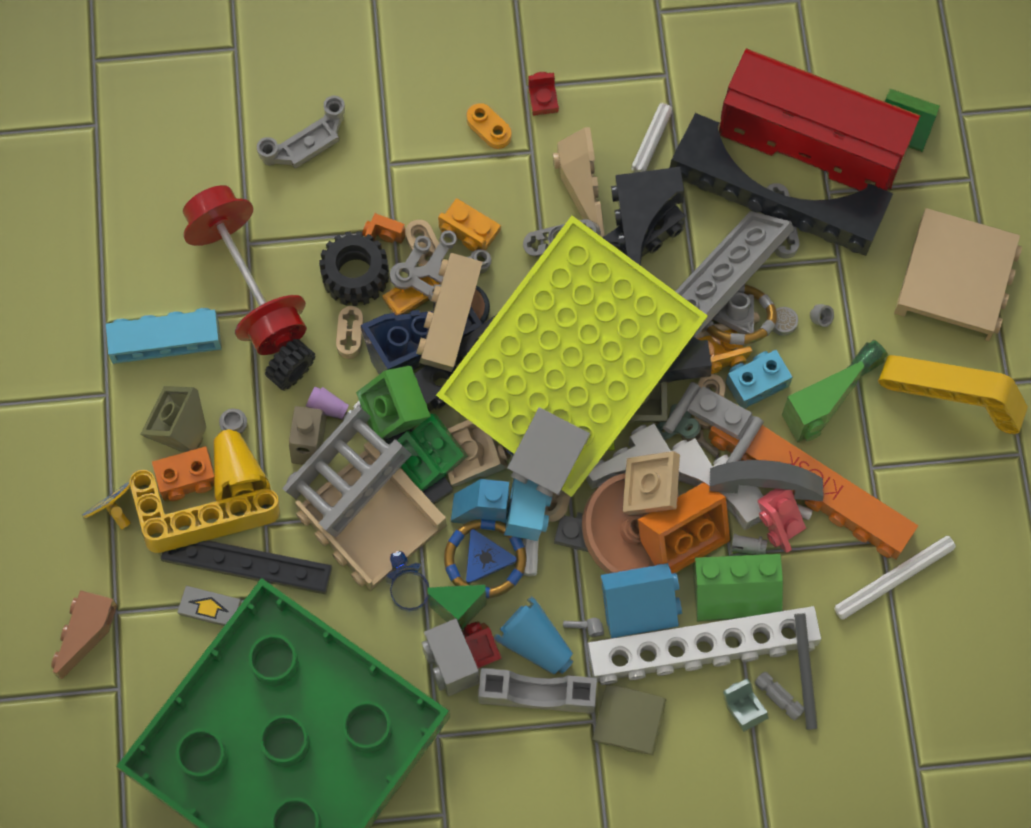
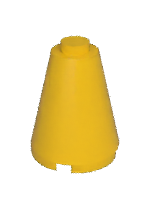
(235, 467)

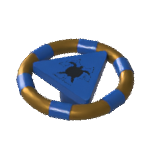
(485, 556)

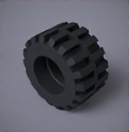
(354, 248)

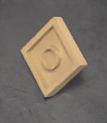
(651, 483)

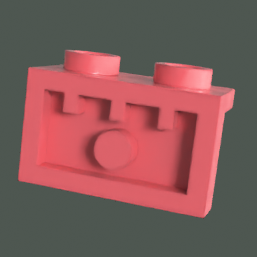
(781, 516)

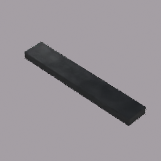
(252, 565)

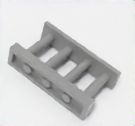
(371, 479)

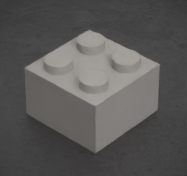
(452, 658)

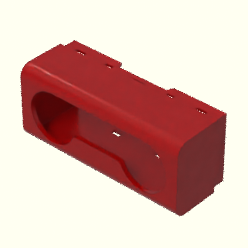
(817, 120)

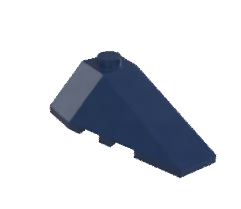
(395, 338)

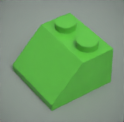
(393, 402)

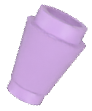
(327, 402)

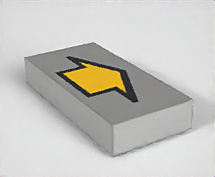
(207, 606)

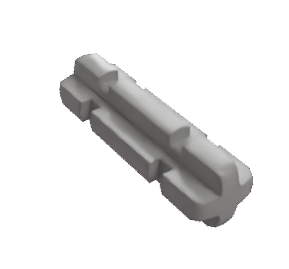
(779, 696)

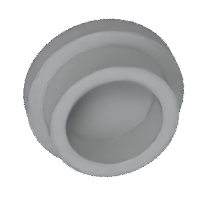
(234, 420)

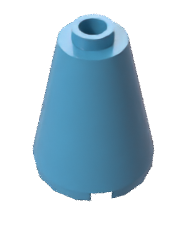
(536, 638)

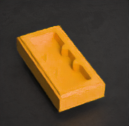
(405, 300)

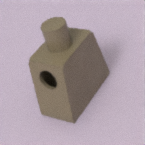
(306, 432)

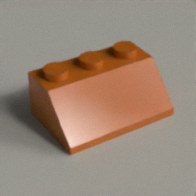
(688, 531)

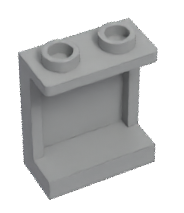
(548, 452)

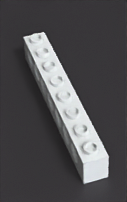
(686, 638)

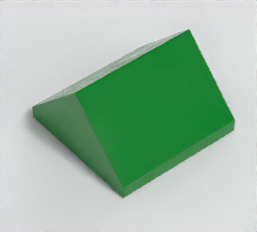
(926, 110)
(457, 602)

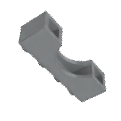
(516, 690)

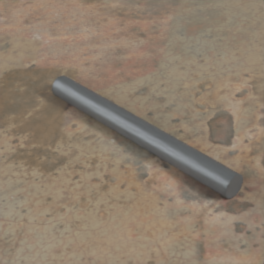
(805, 671)

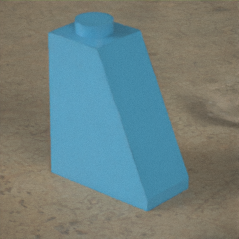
(481, 500)

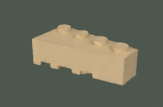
(450, 311)

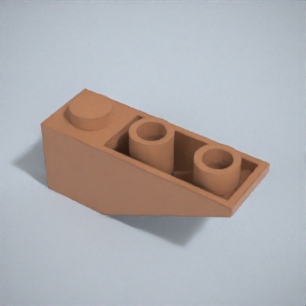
(87, 627)

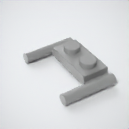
(718, 413)

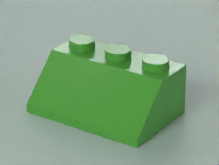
(737, 586)

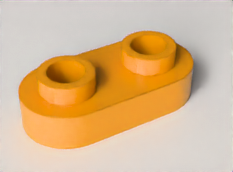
(487, 125)

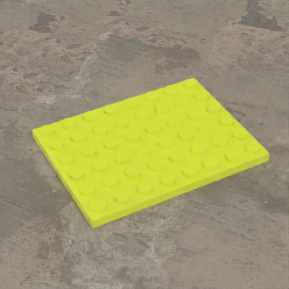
(577, 339)

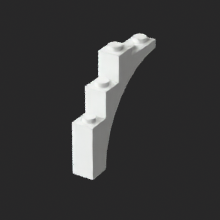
(693, 470)

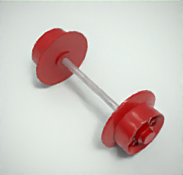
(217, 215)

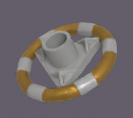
(739, 316)

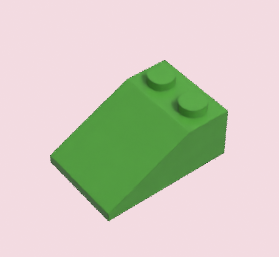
(814, 406)

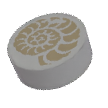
(786, 321)

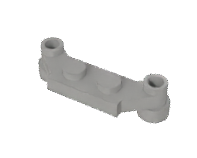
(307, 142)

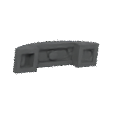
(766, 474)

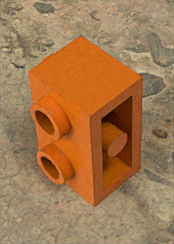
(184, 474)

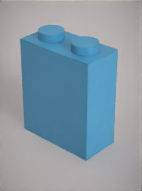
(640, 600)

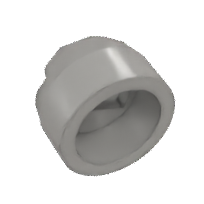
(825, 312)

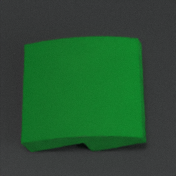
(432, 451)

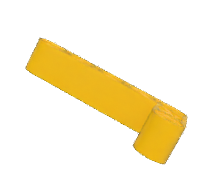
(958, 384)
(197, 516)

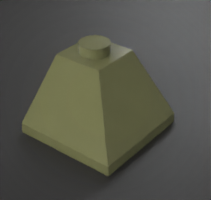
(176, 419)

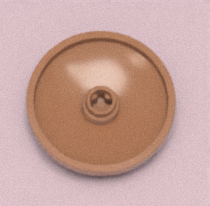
(610, 533)

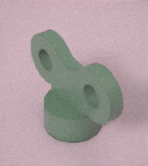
(682, 426)

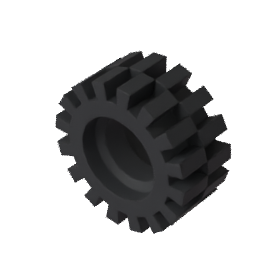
(290, 364)

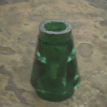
(871, 355)

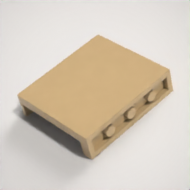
(959, 272)
(392, 521)

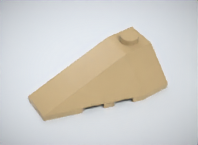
(576, 166)

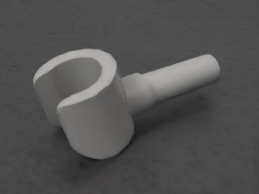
(594, 626)

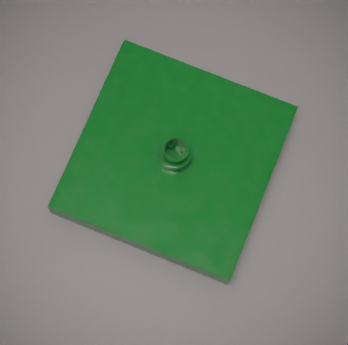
(283, 727)

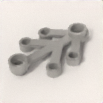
(433, 266)

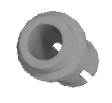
(749, 545)

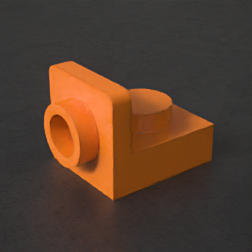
(386, 228)

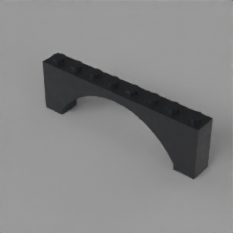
(642, 203)
(843, 220)

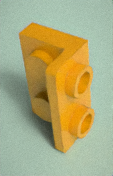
(469, 225)
(726, 354)

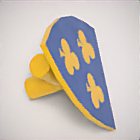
(111, 506)

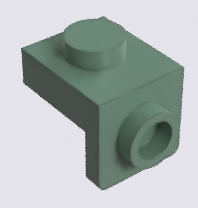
(744, 705)

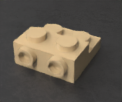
(484, 454)

